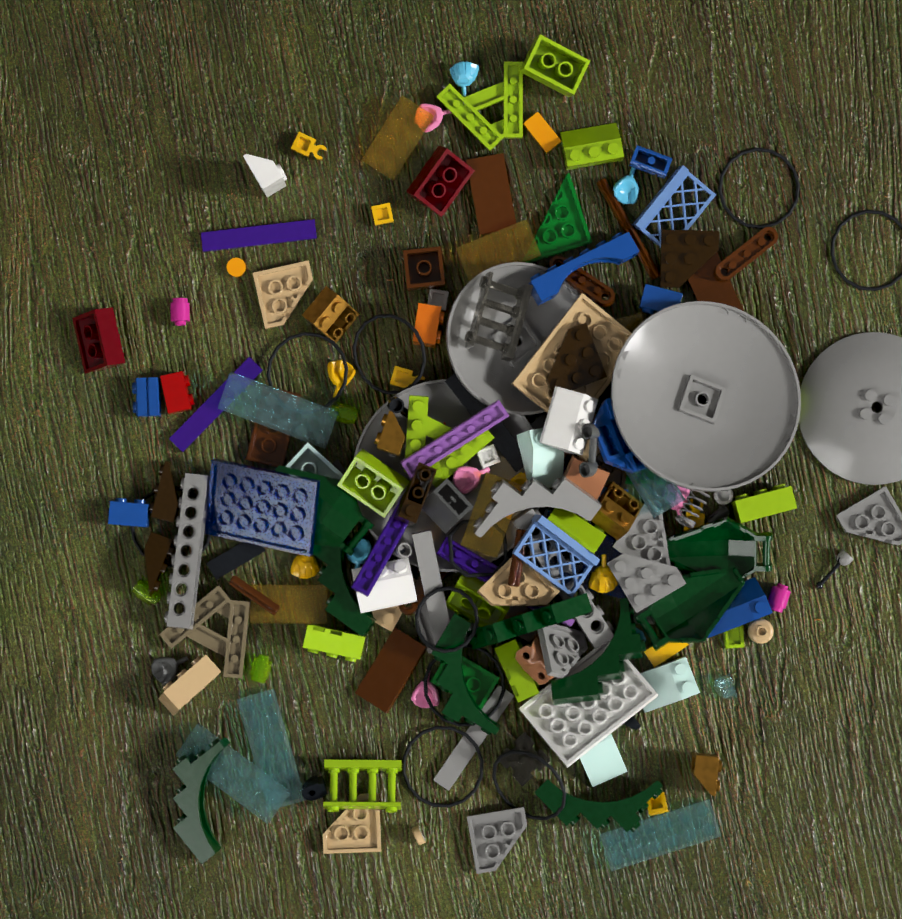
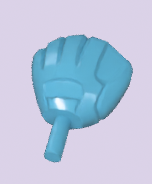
(464, 74)
(627, 189)
(361, 552)

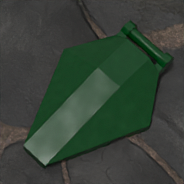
(336, 513)
(720, 546)
(693, 609)

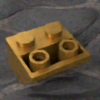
(330, 314)
(392, 436)
(617, 511)
(706, 769)

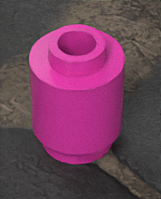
(180, 311)
(779, 597)

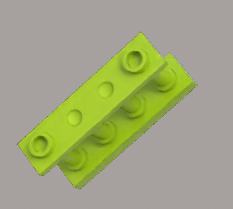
(353, 767)

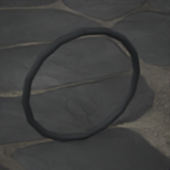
(474, 628)

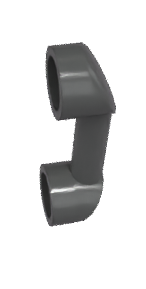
(589, 468)

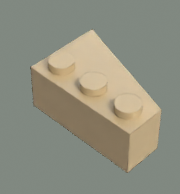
(188, 684)

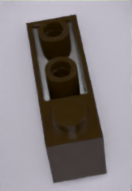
(415, 494)
(167, 499)
(155, 554)

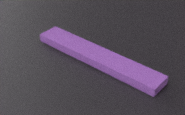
(456, 437)

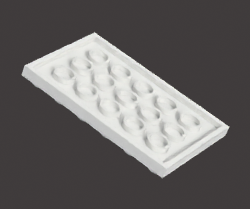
(580, 726)

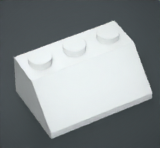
(268, 175)
(565, 419)
(392, 588)

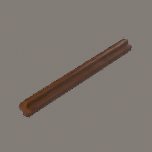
(628, 227)

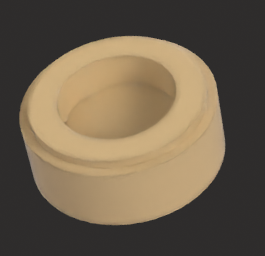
(418, 835)

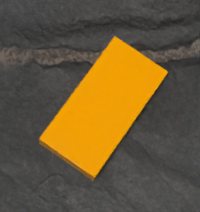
(542, 132)

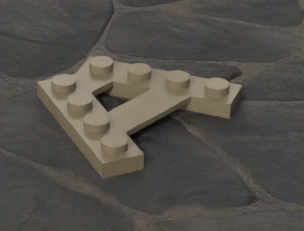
(233, 646)

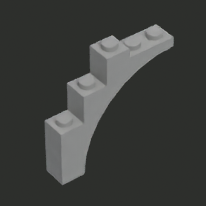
(509, 500)

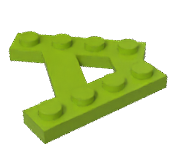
(467, 108)
(421, 425)

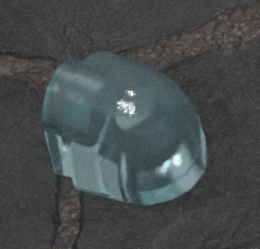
(725, 687)

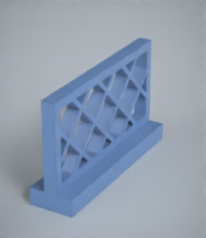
(664, 195)
(567, 543)

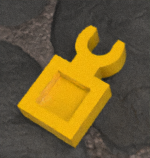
(305, 145)
(402, 377)
(699, 521)

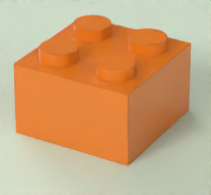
(427, 324)

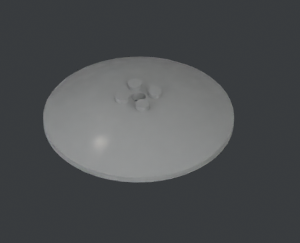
(481, 367)
(838, 410)

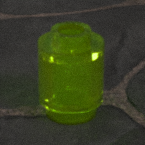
(347, 413)
(142, 593)
(261, 668)

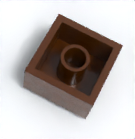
(424, 268)

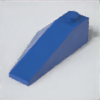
(746, 607)

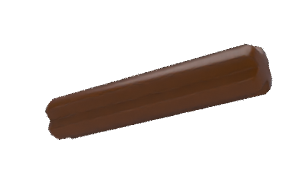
(516, 564)
(254, 595)

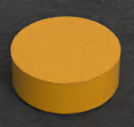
(236, 267)

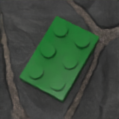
(478, 680)

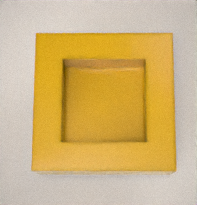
(382, 214)
(657, 805)

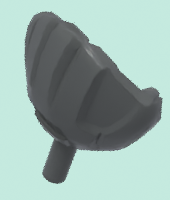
(166, 668)

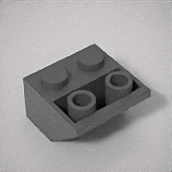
(446, 506)

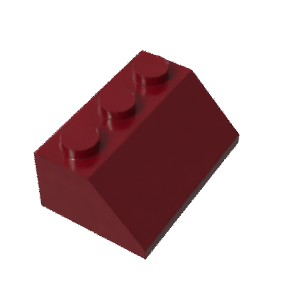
(440, 180)
(98, 340)

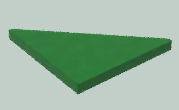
(563, 225)

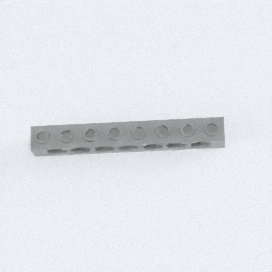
(193, 561)
(603, 632)

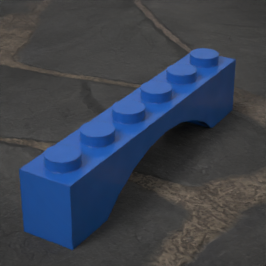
(616, 251)

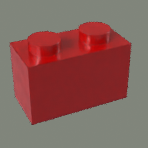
(176, 392)

